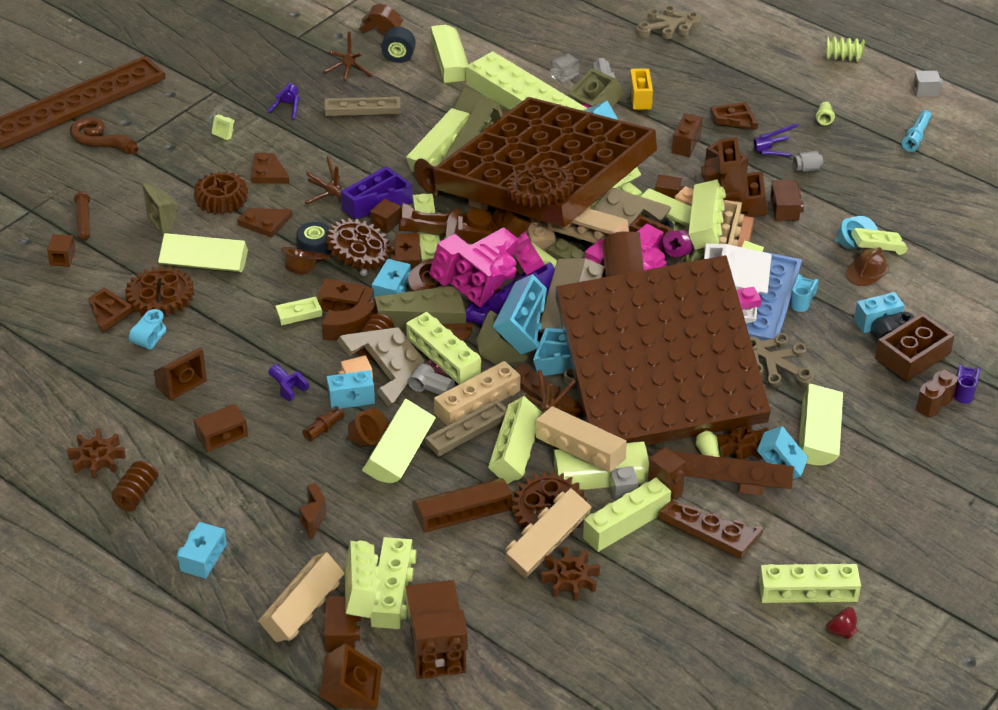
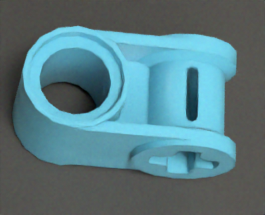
(803, 293)
(148, 329)

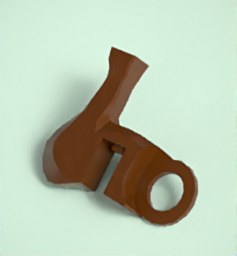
(468, 226)

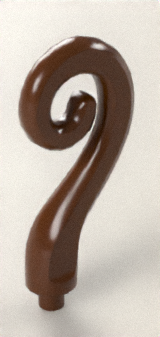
(91, 136)

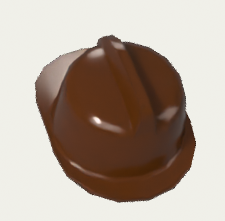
(425, 176)
(301, 261)
(867, 267)
(421, 279)
(367, 427)

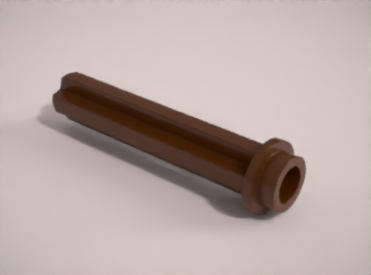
(83, 227)

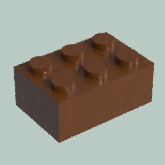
(914, 346)

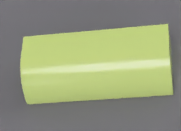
(449, 53)
(203, 252)
(821, 424)
(399, 443)
(593, 477)

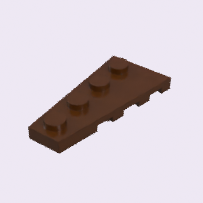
(723, 534)

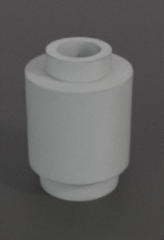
(807, 161)

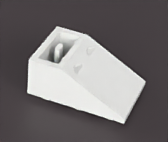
(747, 265)

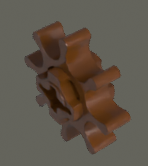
(741, 442)
(96, 453)
(570, 573)

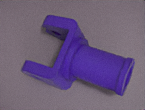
(288, 381)

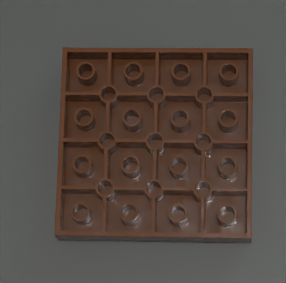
(536, 132)
(663, 352)

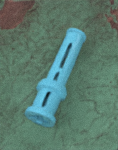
(915, 134)

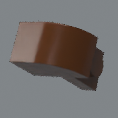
(381, 17)

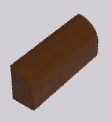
(622, 253)
(463, 505)

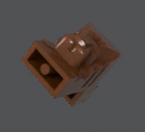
(738, 187)
(436, 629)

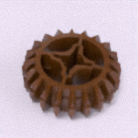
(221, 192)

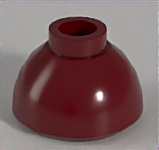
(843, 623)

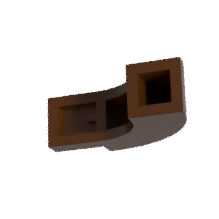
(351, 320)

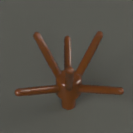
(348, 59)
(332, 188)
(552, 400)

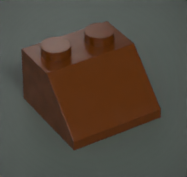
(181, 374)
(350, 679)

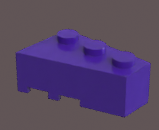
(369, 192)
(543, 274)

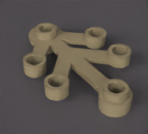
(690, 19)
(776, 358)

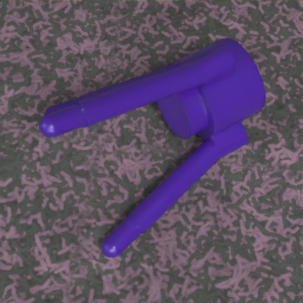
(287, 94)
(764, 142)

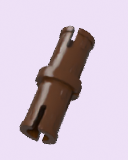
(323, 423)

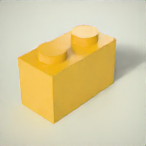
(641, 89)

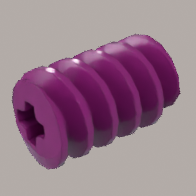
(673, 248)

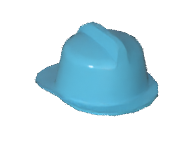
(844, 232)

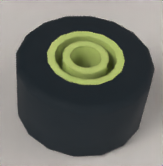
(398, 44)
(313, 237)

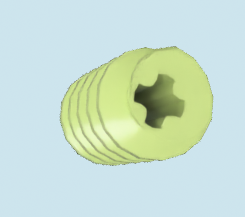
(844, 49)

